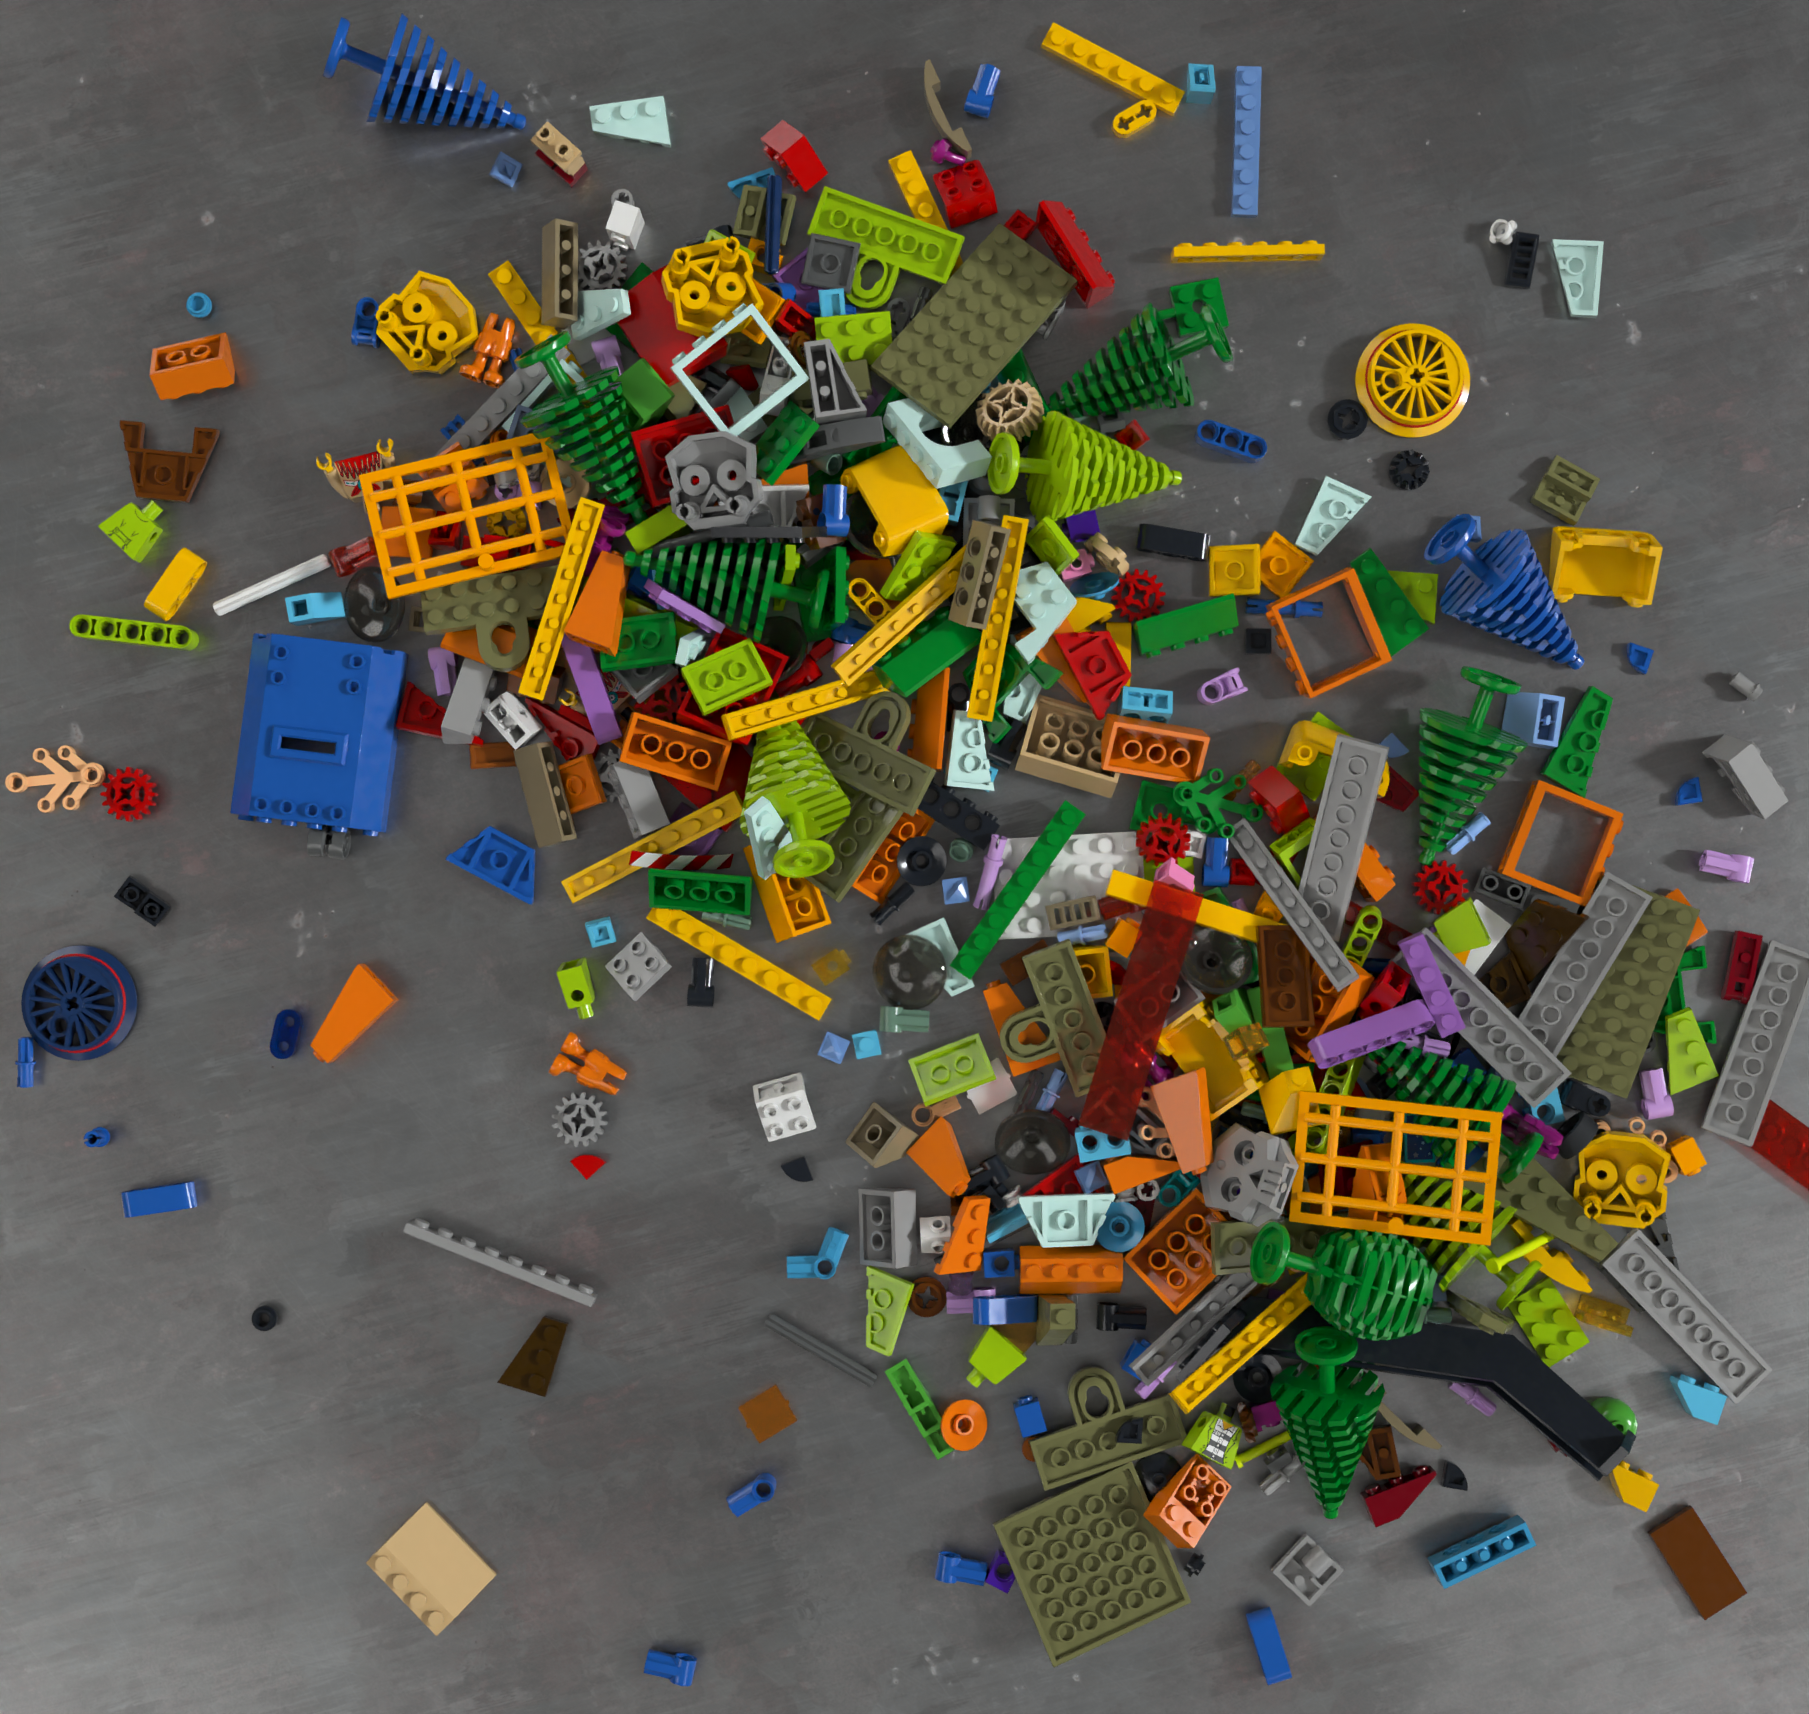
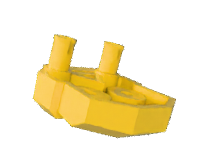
(687, 276)
(442, 312)
(1623, 1159)

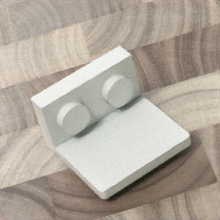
(783, 1107)

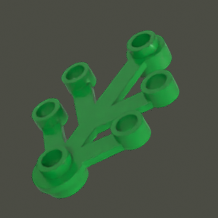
(1214, 802)

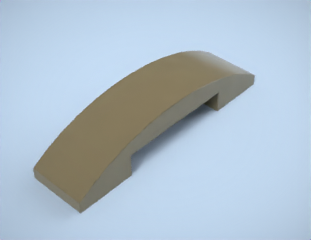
(957, 137)
(1417, 1434)

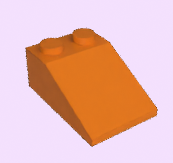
(1135, 1169)

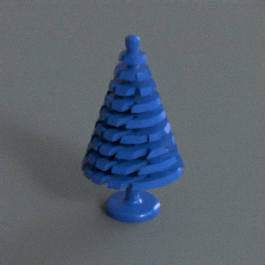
(402, 75)
(1502, 590)

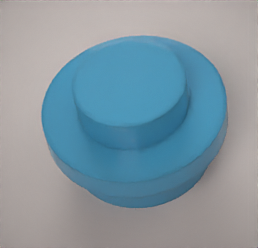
(199, 305)

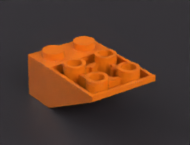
(1374, 1184)
(1188, 1503)

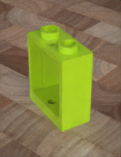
(656, 529)
(1290, 844)

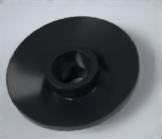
(934, 862)
(1244, 1382)
(1155, 1465)

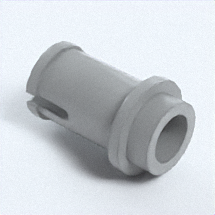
(1746, 686)

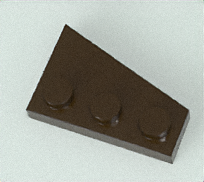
(1507, 982)
(537, 1359)

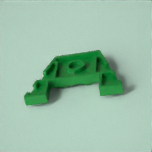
(1012, 674)
(1675, 1000)

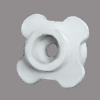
(1498, 227)

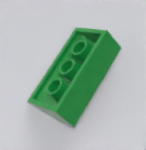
(1186, 625)
(924, 653)
(700, 891)

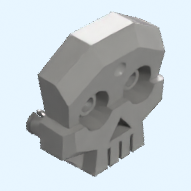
(712, 459)
(1262, 1179)

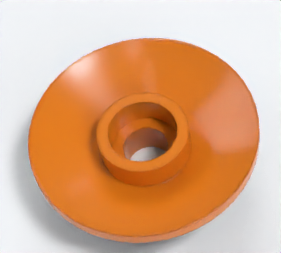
(972, 1428)

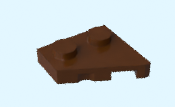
(1380, 1453)

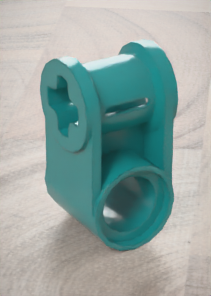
(1180, 1186)

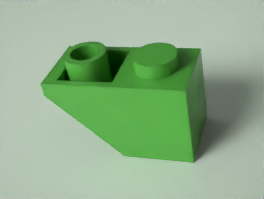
(1233, 1010)

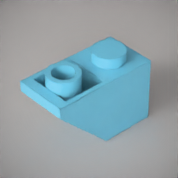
(314, 608)
(1698, 1400)

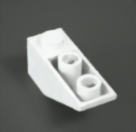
(775, 376)

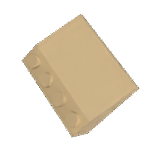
(1065, 747)
(431, 1568)

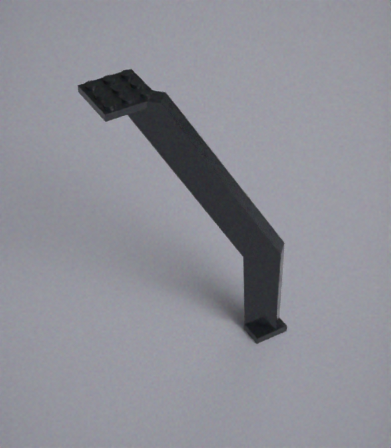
(1462, 1358)

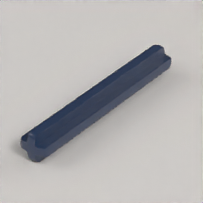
(773, 223)

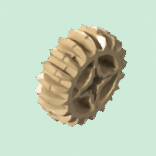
(1005, 405)

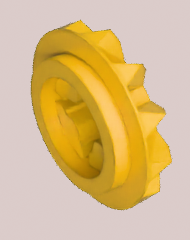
(515, 530)

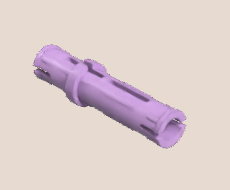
(992, 861)

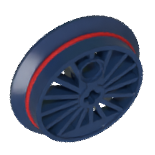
(96, 966)

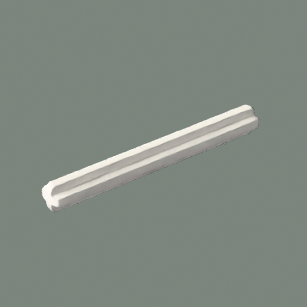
(271, 584)

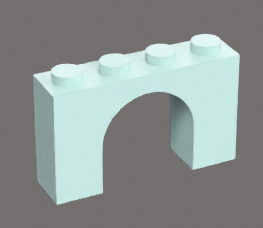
(939, 463)

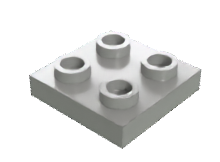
(985, 509)
(638, 966)
(1307, 1569)

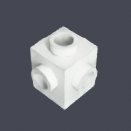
(934, 1233)

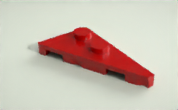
(423, 715)
(565, 733)

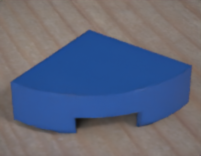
(1639, 657)
(1689, 792)

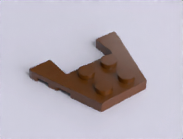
(166, 473)

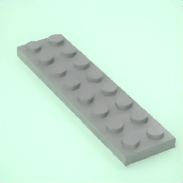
(1341, 829)
(1583, 962)
(1494, 1029)
(1759, 1045)
(1686, 1315)

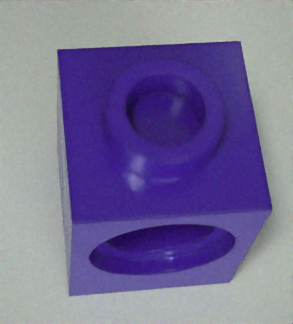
(1080, 526)
(999, 1580)

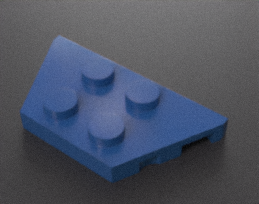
(499, 862)

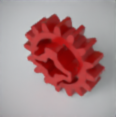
(1147, 591)
(672, 707)
(120, 788)
(1166, 830)
(1438, 896)

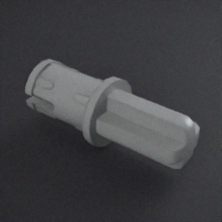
(1283, 1475)

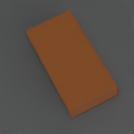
(492, 755)

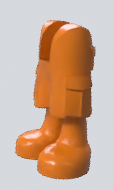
(490, 344)
(593, 1071)

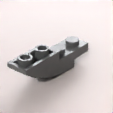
(842, 438)
(1515, 892)

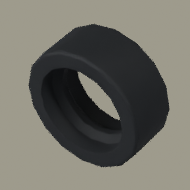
(1577, 1134)

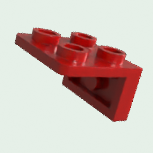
(965, 193)

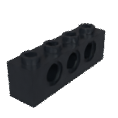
(987, 822)

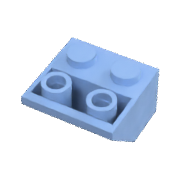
(1534, 718)

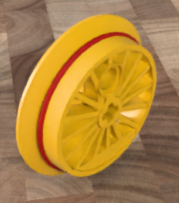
(1454, 368)

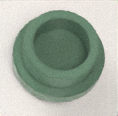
(961, 850)

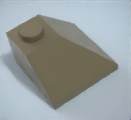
(881, 1137)

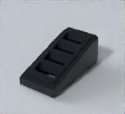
(1523, 238)

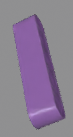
(592, 691)
(1371, 1034)

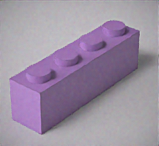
(1431, 984)

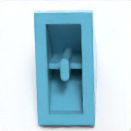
(1200, 83)

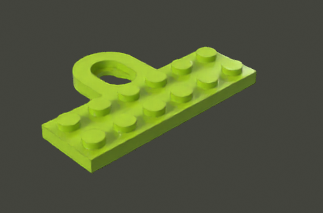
(887, 238)

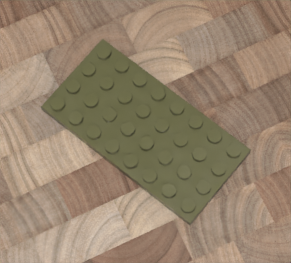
(974, 325)
(1626, 1006)

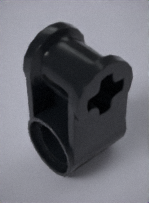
(1581, 1097)

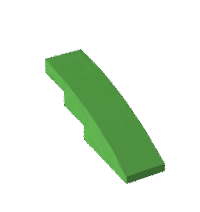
(1277, 1055)
(919, 1406)

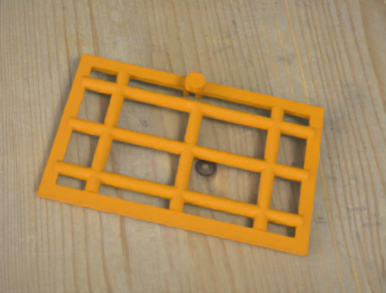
(487, 565)
(1394, 1167)

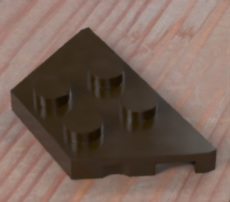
(1541, 935)

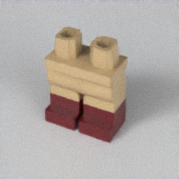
(559, 154)

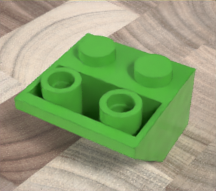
(644, 395)

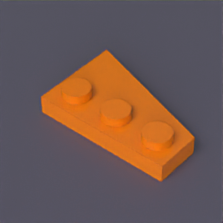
(967, 1241)

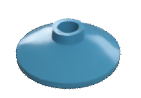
(1094, 585)
(1134, 1224)

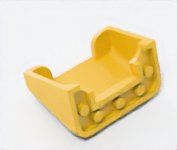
(897, 498)
(1604, 564)
(1308, 740)
(1198, 1042)

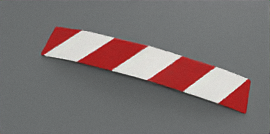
(680, 862)

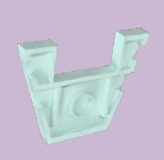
(1045, 605)

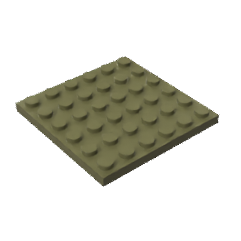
(1091, 1563)

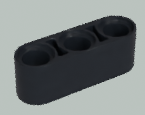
(1173, 542)

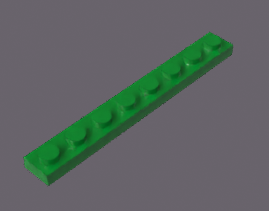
(1017, 890)

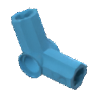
(831, 1250)

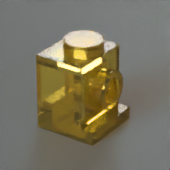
(827, 975)

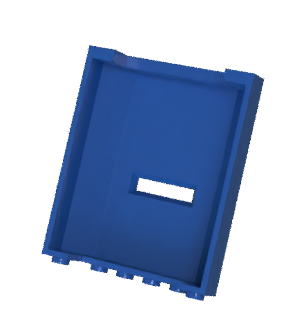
(325, 695)

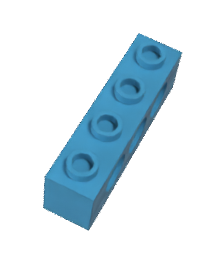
(1481, 1551)

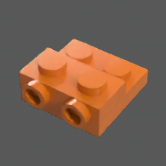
(448, 495)

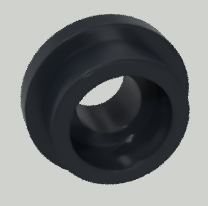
(259, 1323)
(1195, 1564)

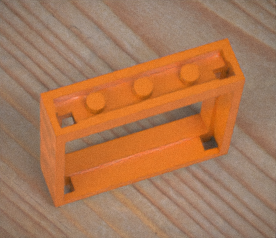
(1367, 621)
(1523, 827)

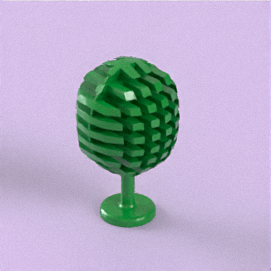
(1356, 1279)

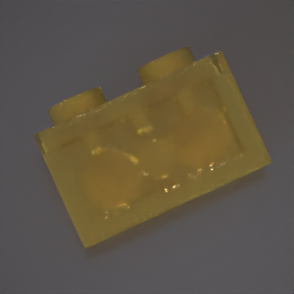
(1603, 1314)

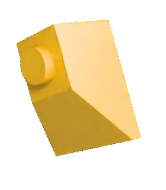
(1095, 968)
(1281, 1099)

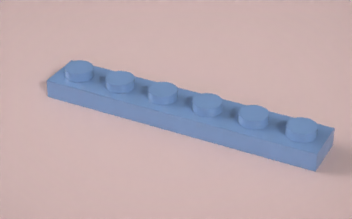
(1246, 141)

